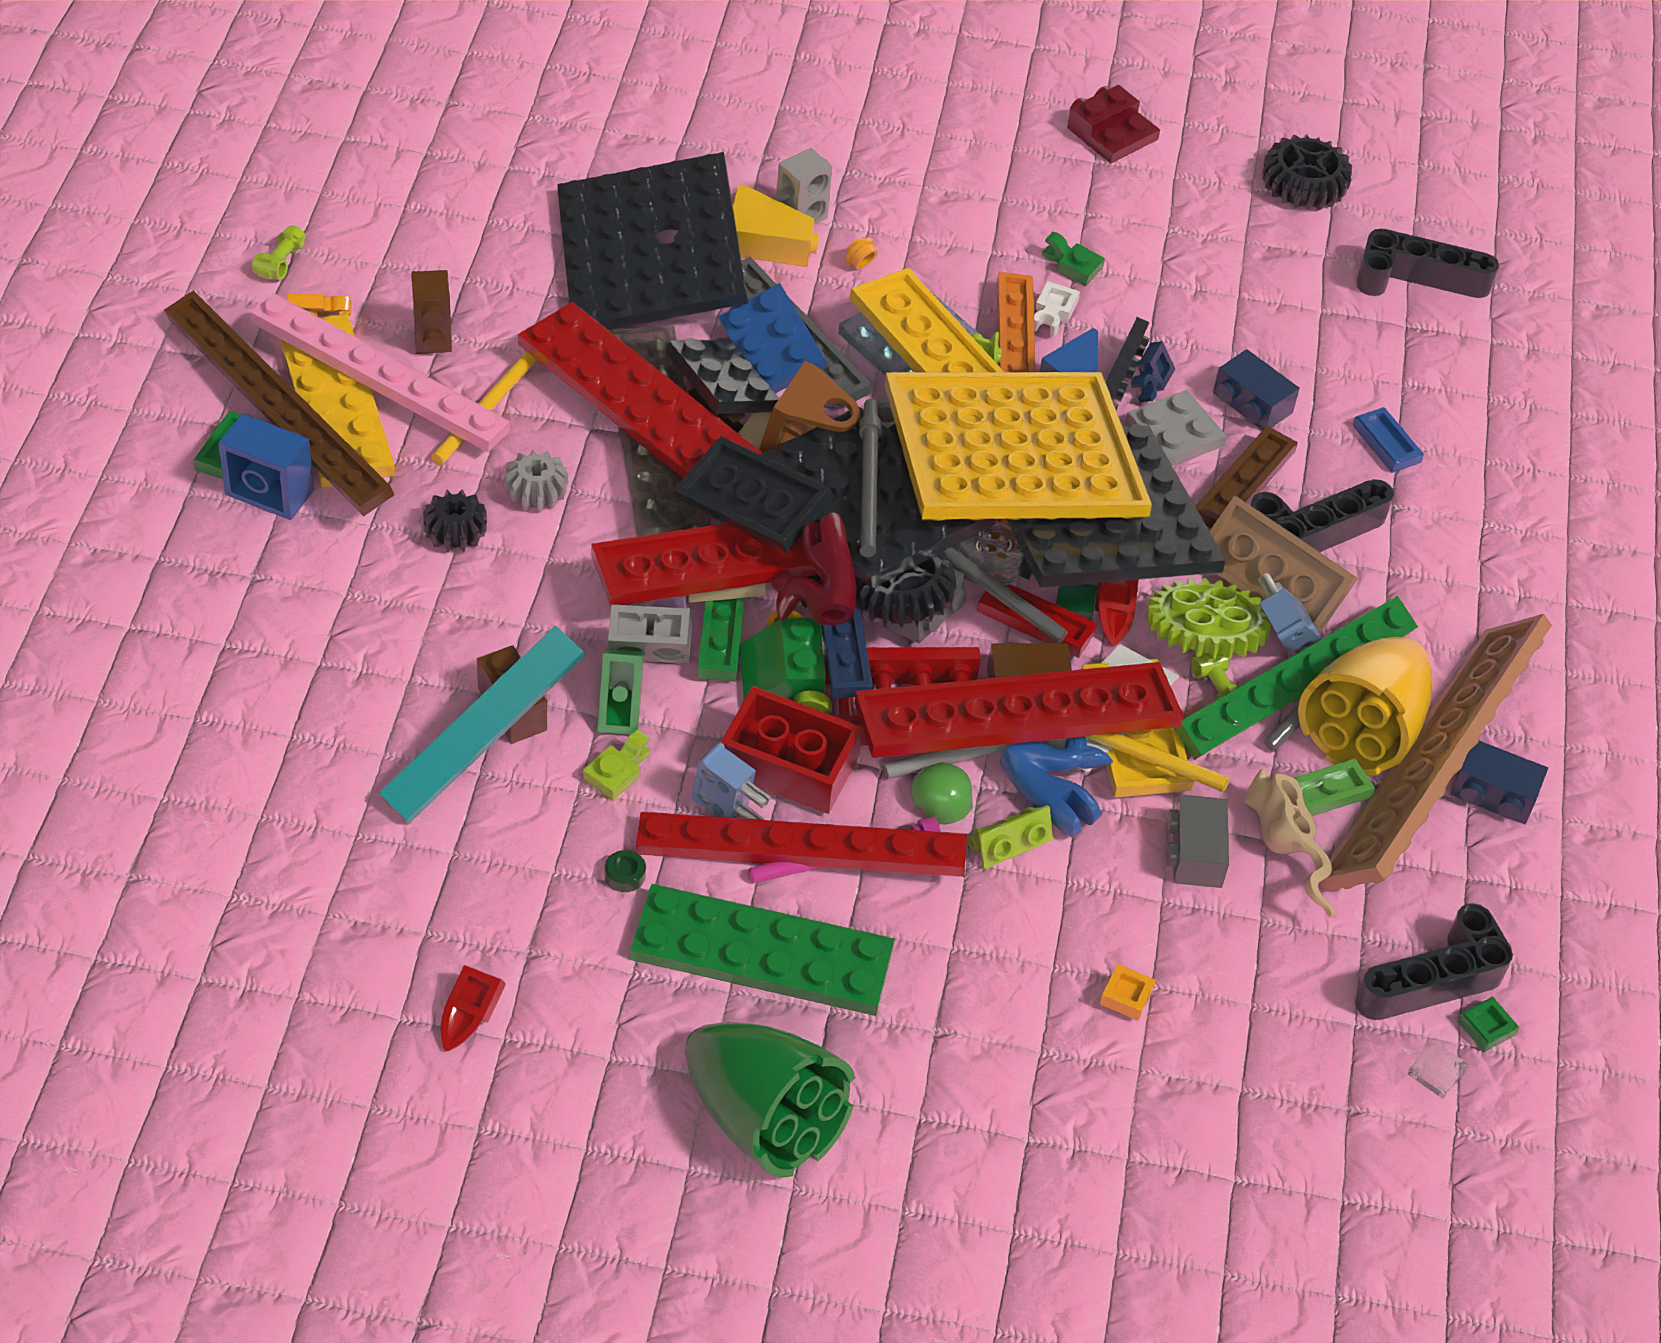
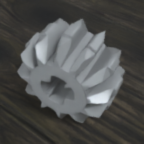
(536, 480)

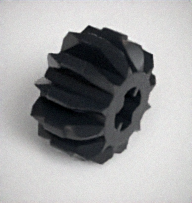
(455, 520)

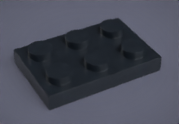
(722, 376)

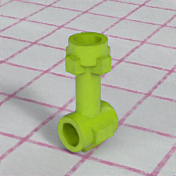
(274, 265)
(1214, 668)

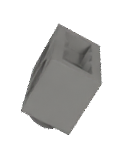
(805, 184)
(657, 631)

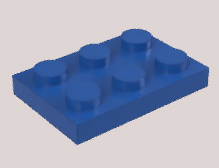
(772, 337)

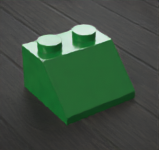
(784, 658)

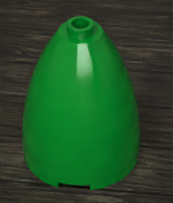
(770, 1091)

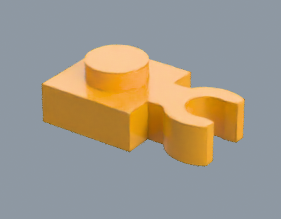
(321, 305)

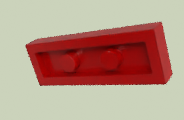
(1079, 628)

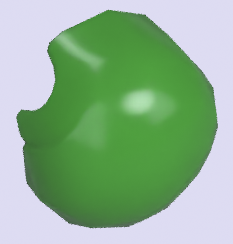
(943, 792)

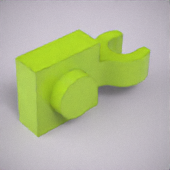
(615, 770)

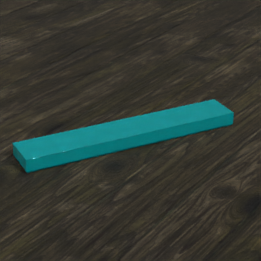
(482, 724)

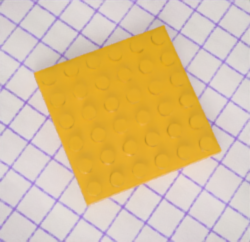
(1015, 446)

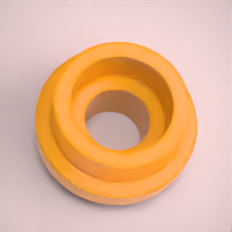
(861, 253)

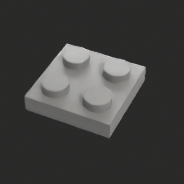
(1180, 427)

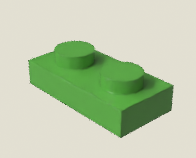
(1335, 787)

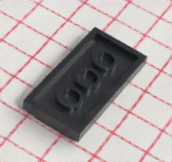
(753, 493)

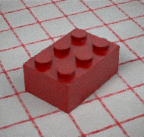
(794, 748)

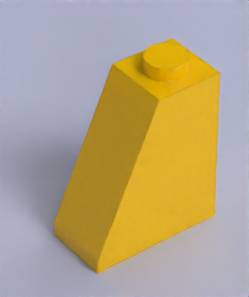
(772, 229)

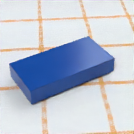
(1388, 439)

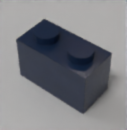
(1256, 390)
(1500, 781)

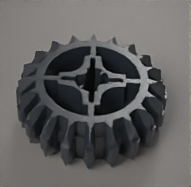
(1307, 172)
(910, 595)

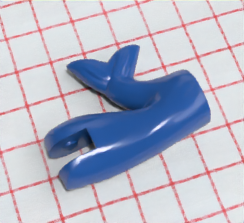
(1027, 769)

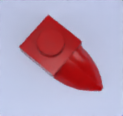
(1116, 608)
(468, 1005)

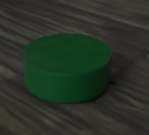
(625, 871)

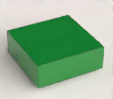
(1488, 1024)

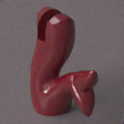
(830, 556)

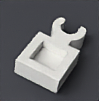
(1055, 305)

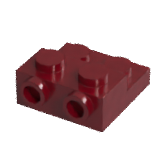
(1111, 123)

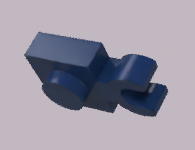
(1154, 370)

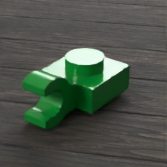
(1074, 262)

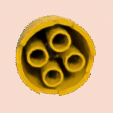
(1369, 703)

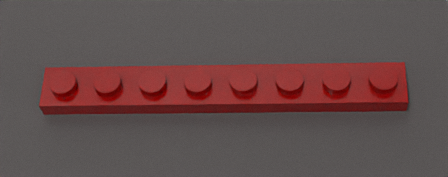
(802, 844)

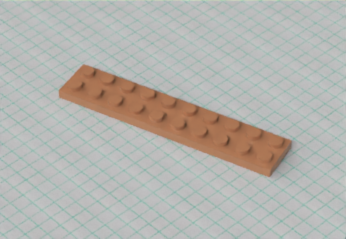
(1444, 741)

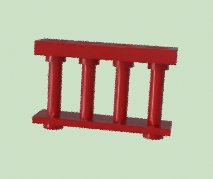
(914, 667)

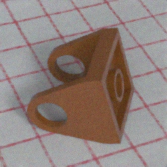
(803, 408)

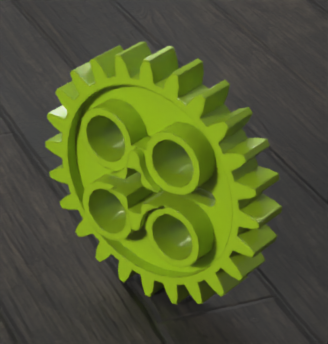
(1208, 618)

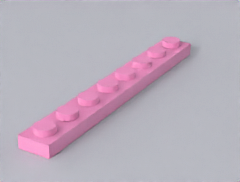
(380, 372)

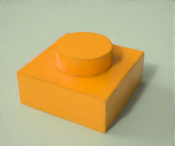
(1128, 992)

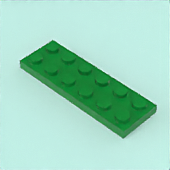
(762, 949)

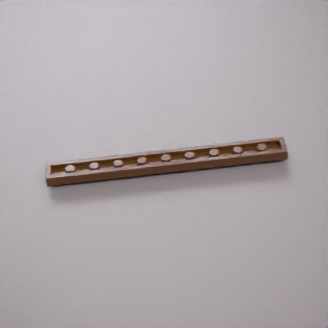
(279, 402)

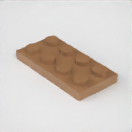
(1260, 546)

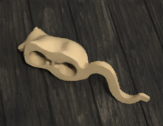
(1289, 826)

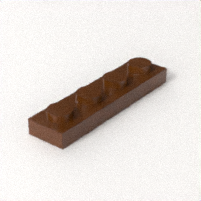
(1248, 473)

